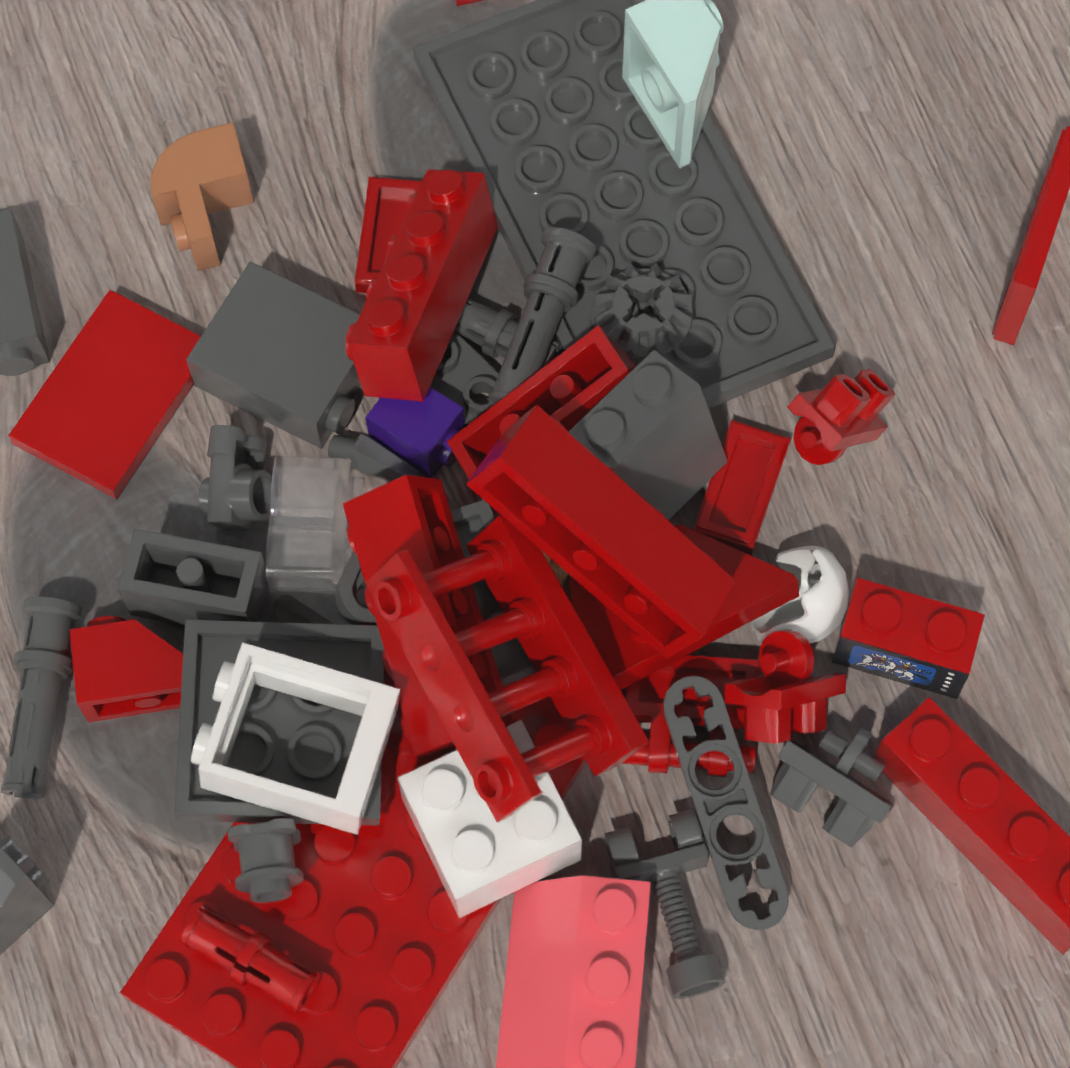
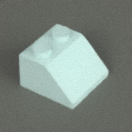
(672, 67)

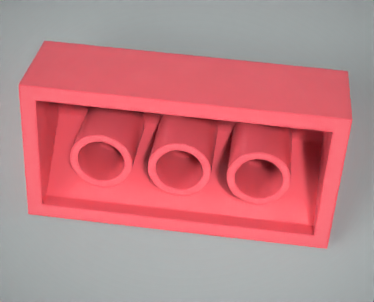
(574, 974)

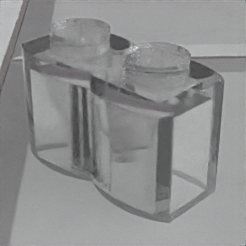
(308, 523)

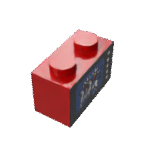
(908, 638)

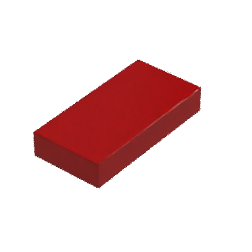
(382, 219)
(743, 487)

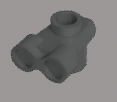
(237, 483)

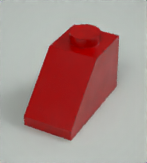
(123, 669)

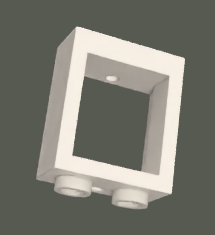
(312, 682)

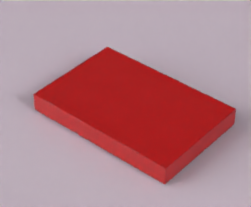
(1035, 243)
(109, 395)

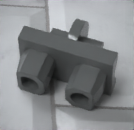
(806, 771)

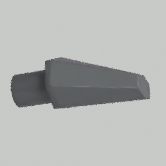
(371, 457)

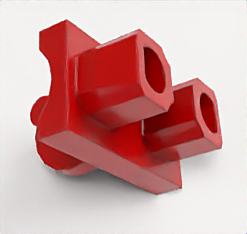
(839, 416)
(785, 694)

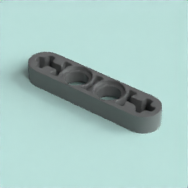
(734, 799)

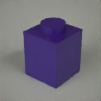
(418, 429)

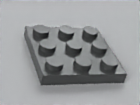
(280, 733)

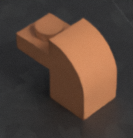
(198, 178)

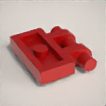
(647, 701)

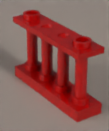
(552, 638)

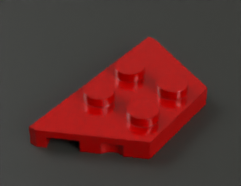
(629, 657)

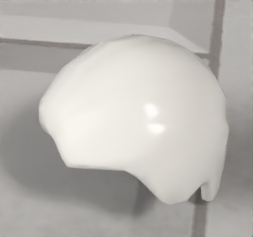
(821, 595)

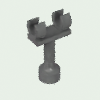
(693, 970)

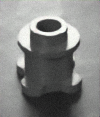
(267, 859)

